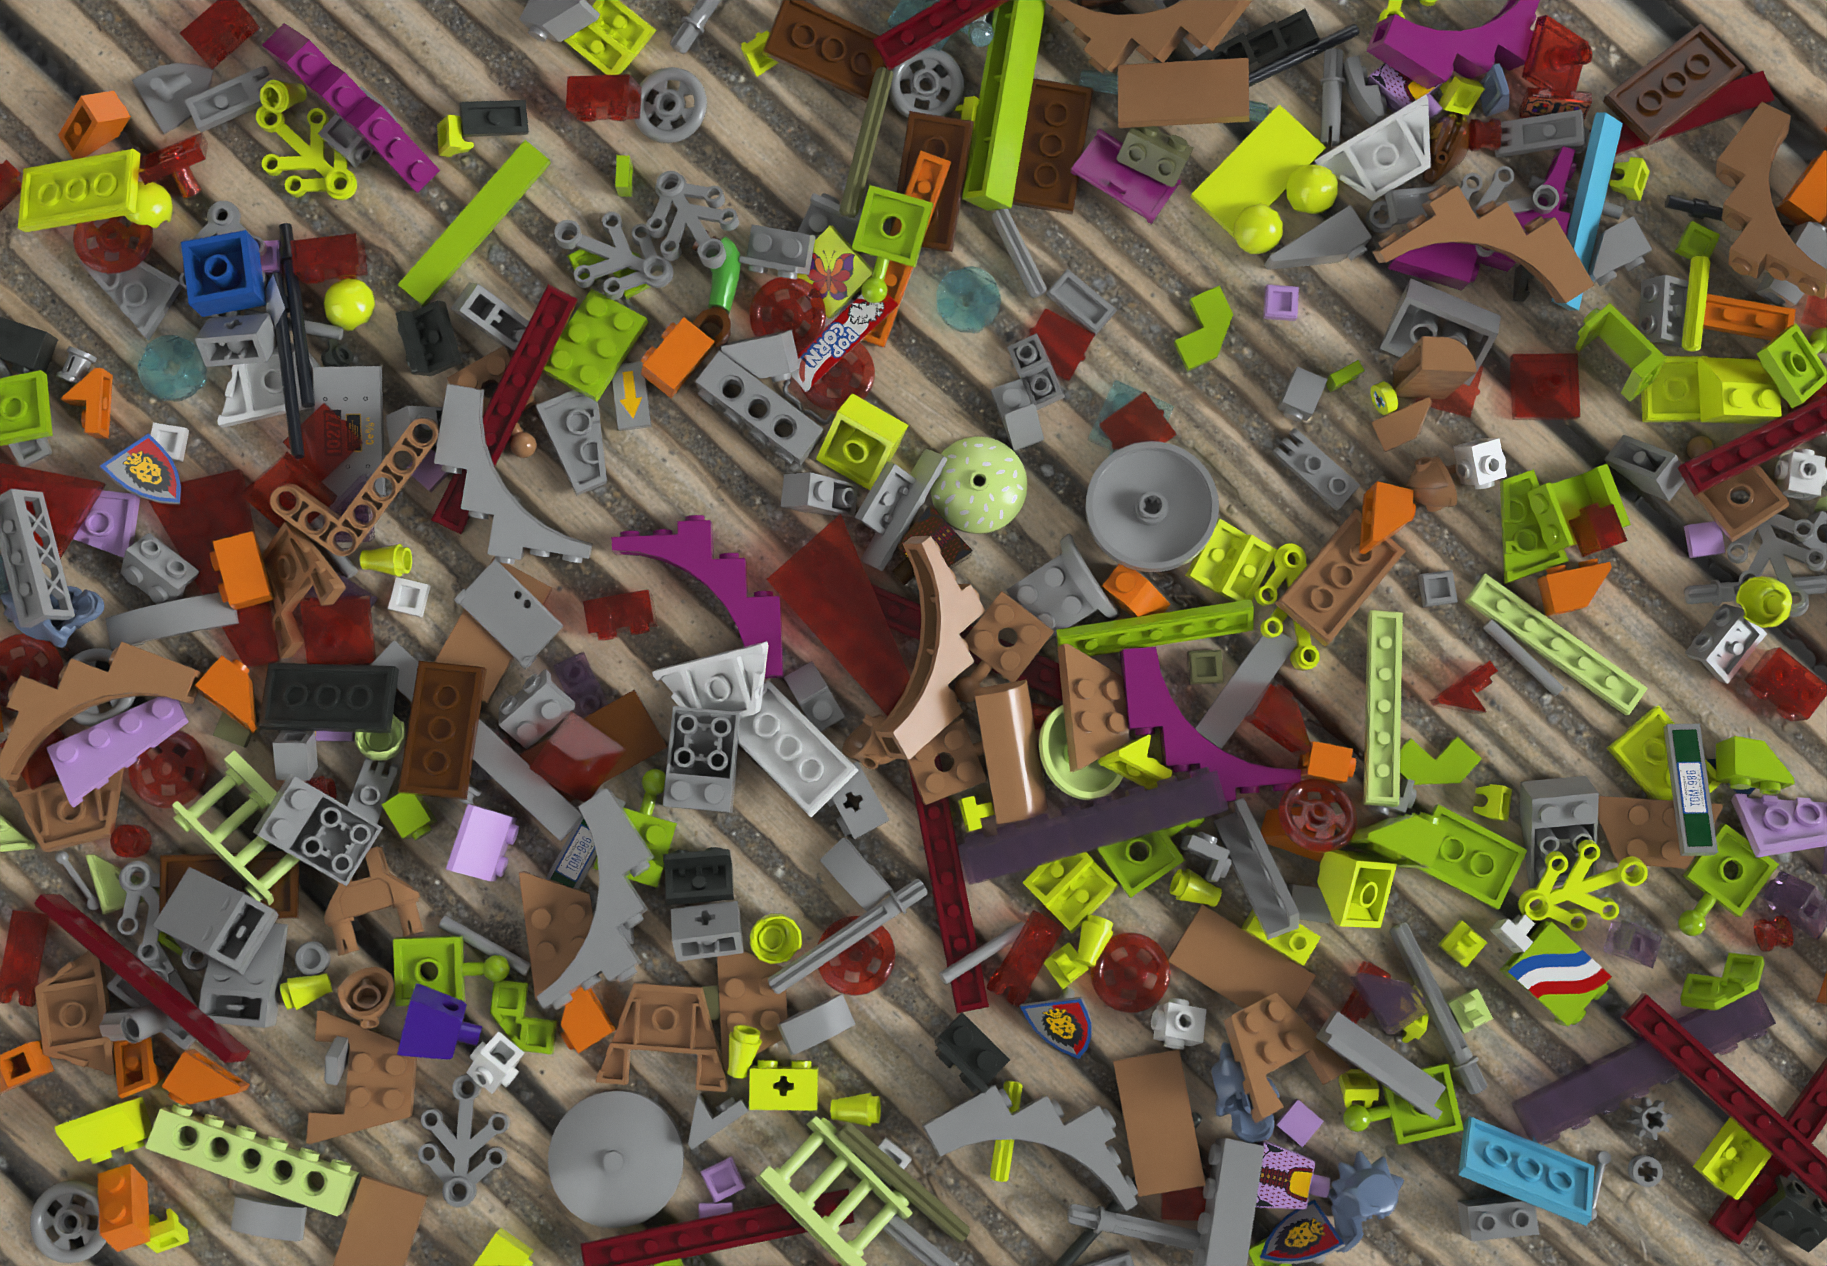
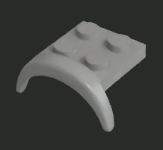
(1063, 590)

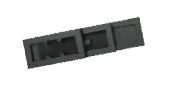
(1267, 42)

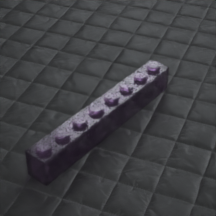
(1093, 827)
(1633, 1070)

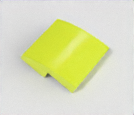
(613, 38)
(1232, 563)
(1071, 888)

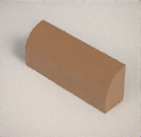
(1432, 368)
(1011, 751)

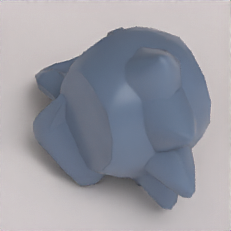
(86, 607)
(1232, 1099)
(1359, 1194)

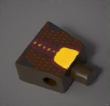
(931, 524)

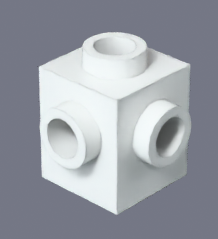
(1480, 462)
(1801, 474)
(1178, 1024)
(495, 1063)

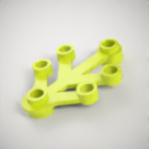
(310, 158)
(1290, 572)
(1576, 887)

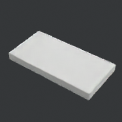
(794, 751)

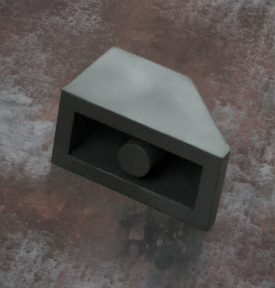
(25, 346)

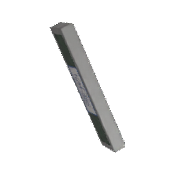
(1690, 790)
(576, 855)

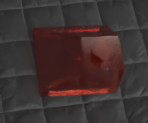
(1280, 719)
(577, 758)

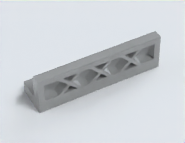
(24, 558)
(1257, 871)
(1381, 1063)

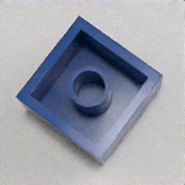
(223, 273)

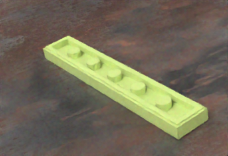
(1556, 644)
(1383, 708)

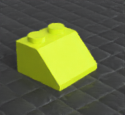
(1736, 391)
(861, 441)
(1355, 887)
(107, 1130)

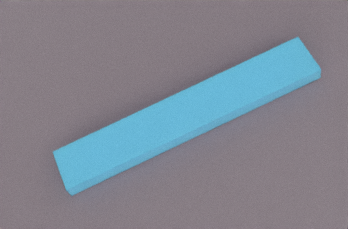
(1592, 191)

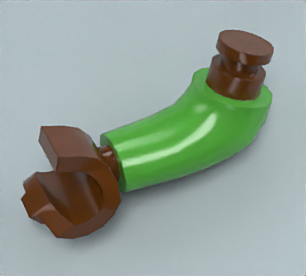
(722, 293)

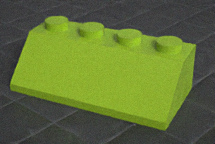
(1402, 840)

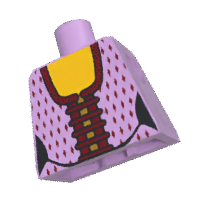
(1401, 90)
(1288, 1179)

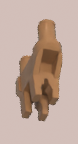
(369, 895)

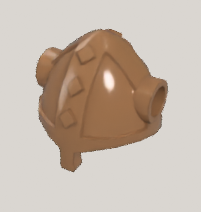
(1433, 483)
(864, 744)
(367, 998)

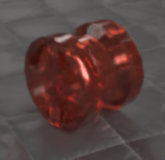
(1485, 134)
(123, 841)
(1773, 933)

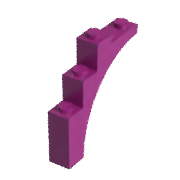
(1433, 55)
(351, 104)
(1455, 264)
(693, 552)
(1181, 744)

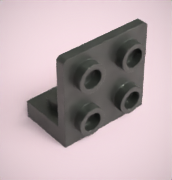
(971, 1052)

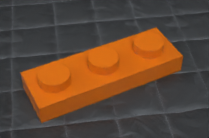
(1746, 317)

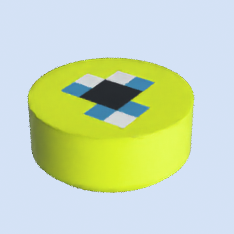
(1384, 398)

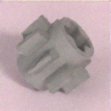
(1656, 1113)

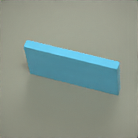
(1527, 1170)

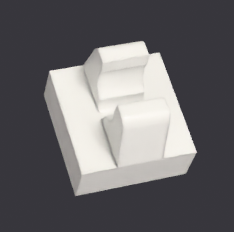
(1514, 932)

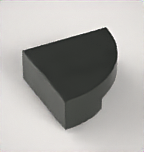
(1520, 288)

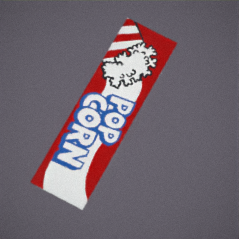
(841, 337)

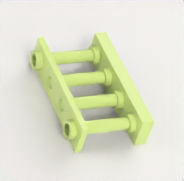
(260, 797)
(801, 1205)

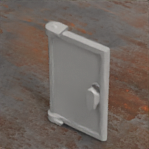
(505, 617)

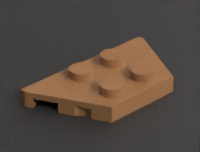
(1092, 707)
(1644, 830)
(555, 926)
(749, 999)
(71, 1011)

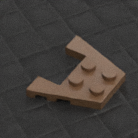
(292, 569)
(58, 823)
(665, 1021)
(1267, 1039)
(378, 1080)

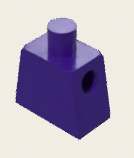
(435, 1025)

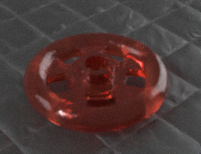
(128, 257)
(797, 289)
(862, 366)
(31, 648)
(184, 790)
(1330, 793)
(867, 981)
(1145, 997)

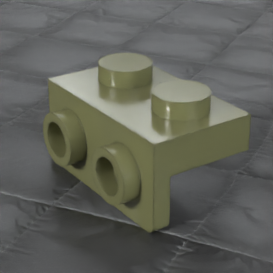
(1155, 153)

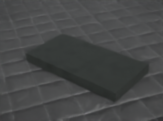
(329, 697)

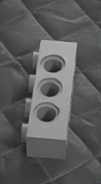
(725, 372)

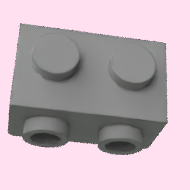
(157, 570)
(534, 709)
(1205, 847)

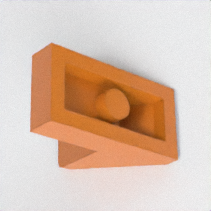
(94, 393)
(135, 1067)

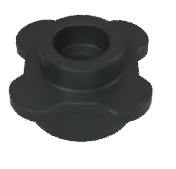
(336, 355)

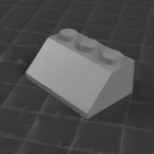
(1438, 314)

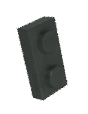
(493, 118)

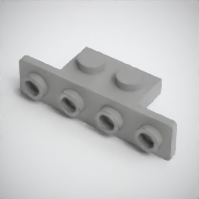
(894, 504)

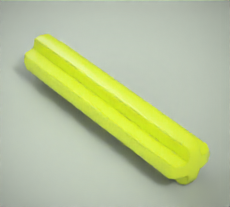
(1695, 303)
(1004, 1148)

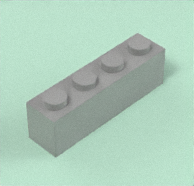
(1229, 1203)

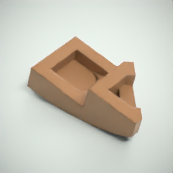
(1401, 425)

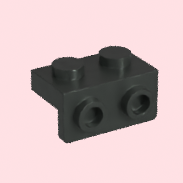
(428, 339)
(698, 876)
(1795, 1214)

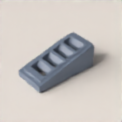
(1496, 92)

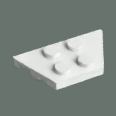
(1384, 153)
(258, 391)
(719, 681)

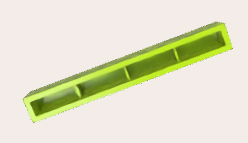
(1003, 104)

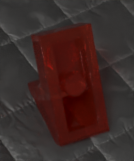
(1460, 694)

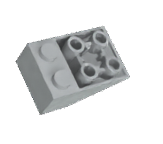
(702, 759)
(1557, 818)
(317, 829)
(216, 920)
(248, 997)

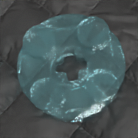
(970, 318)
(155, 361)

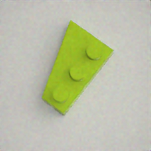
(1521, 535)

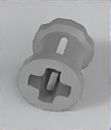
(76, 365)

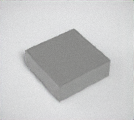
(1437, 588)
(336, 1060)

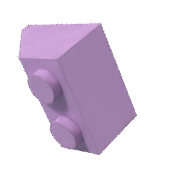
(483, 843)

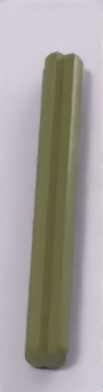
(866, 142)
(903, 1182)

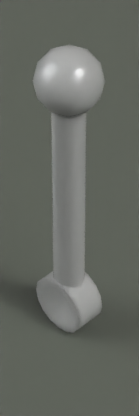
(62, 858)
(1602, 1158)

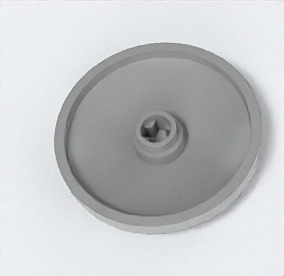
(1152, 506)
(616, 1158)

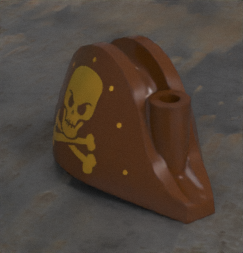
(1447, 145)

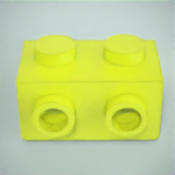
(1732, 1160)

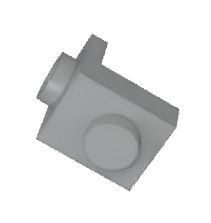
(1406, 799)

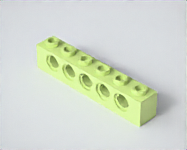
(169, 1139)

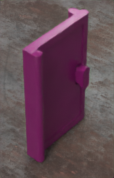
(1101, 169)

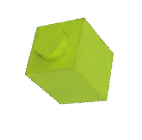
(410, 815)

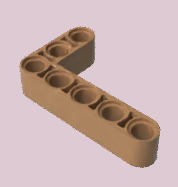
(367, 496)

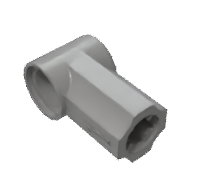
(133, 1023)

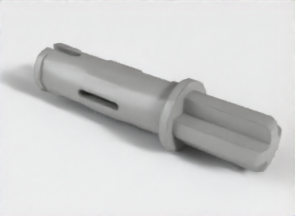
(1332, 95)

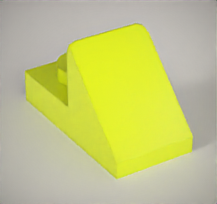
(1132, 763)

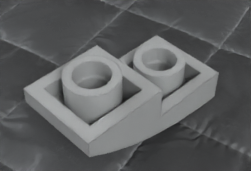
(1365, 98)
(1036, 371)
(855, 874)
(816, 1024)
(268, 1219)

